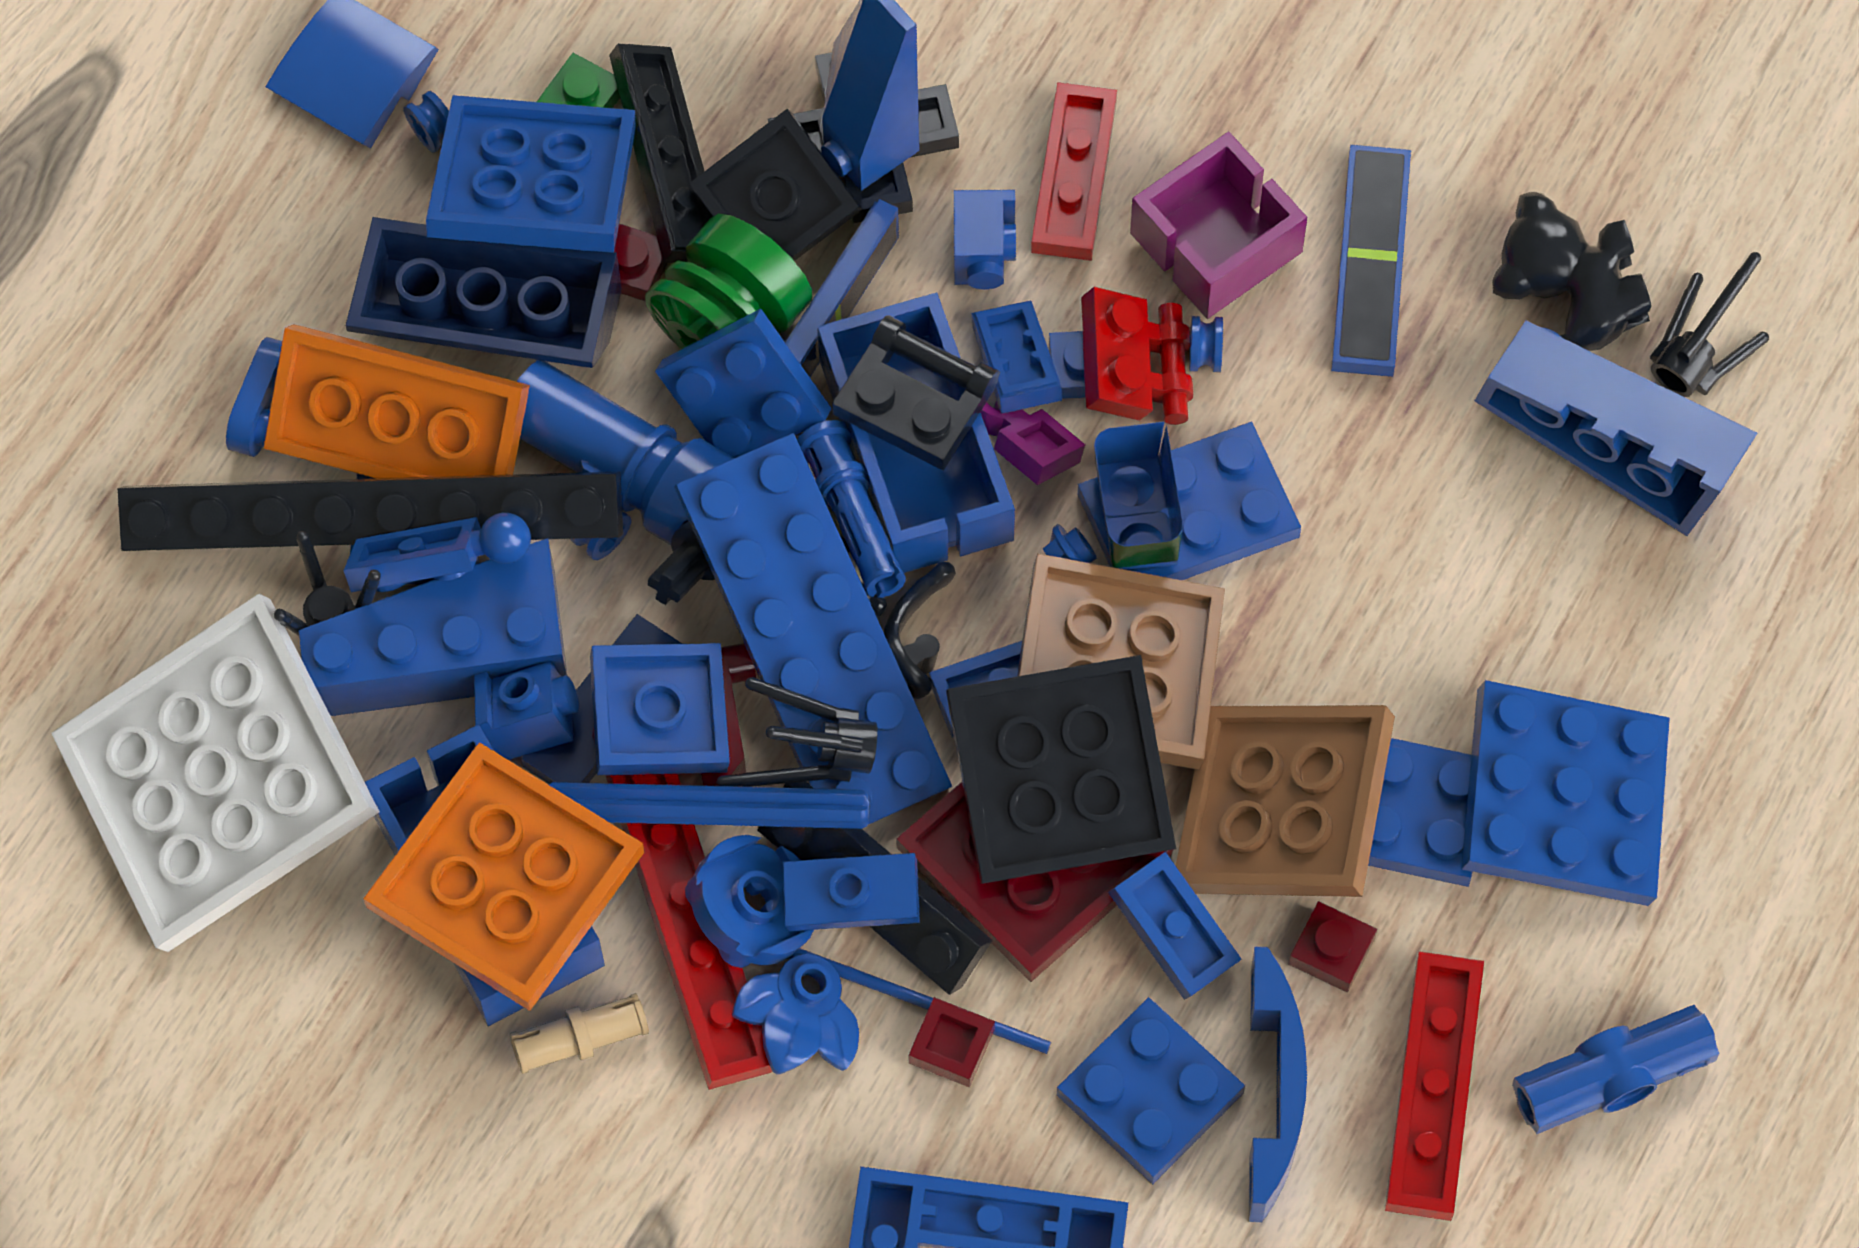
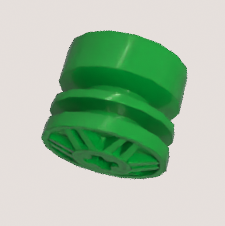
(727, 277)

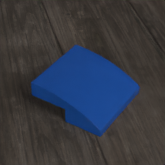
(352, 68)

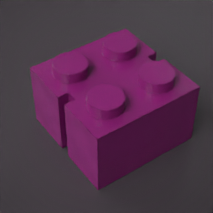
(1208, 226)

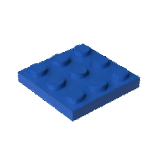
(531, 174)
(1566, 793)

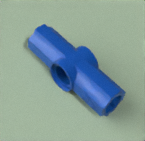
(1615, 1069)

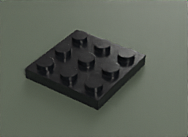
(1060, 769)

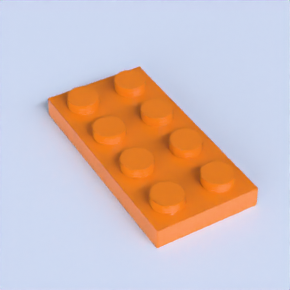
(390, 410)

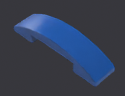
(1276, 1010)

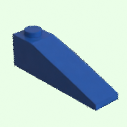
(872, 93)

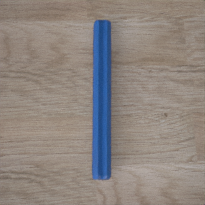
(722, 805)

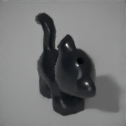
(1550, 255)

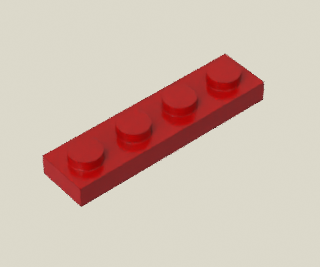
(1434, 1086)

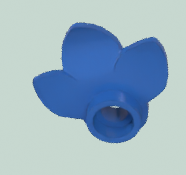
(797, 1021)

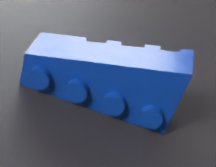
(438, 636)

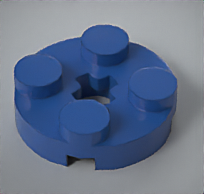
(727, 918)

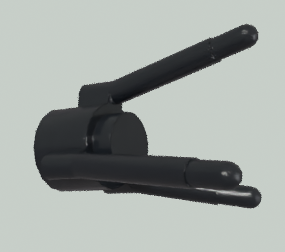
(1686, 361)
(324, 600)
(845, 744)

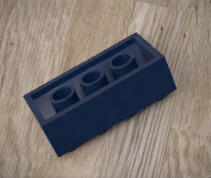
(485, 295)

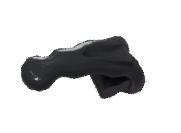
(919, 657)

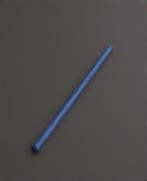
(925, 1001)

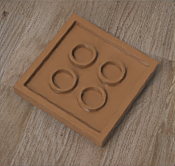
(1107, 613)
(1286, 800)

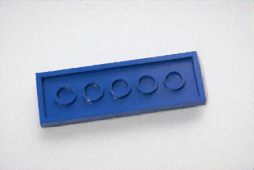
(809, 615)

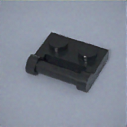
(906, 409)

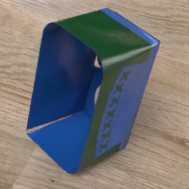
(1140, 448)

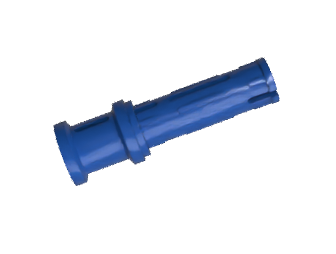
(844, 489)

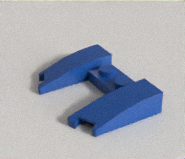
(942, 1212)

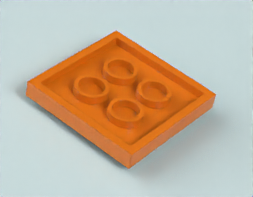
(504, 876)

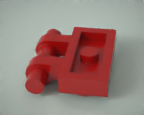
(1118, 357)

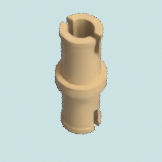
(579, 1033)

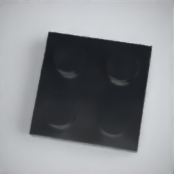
(779, 187)

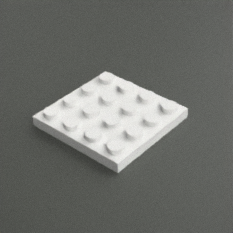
(214, 773)

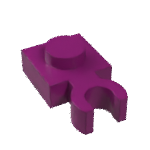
(1033, 442)

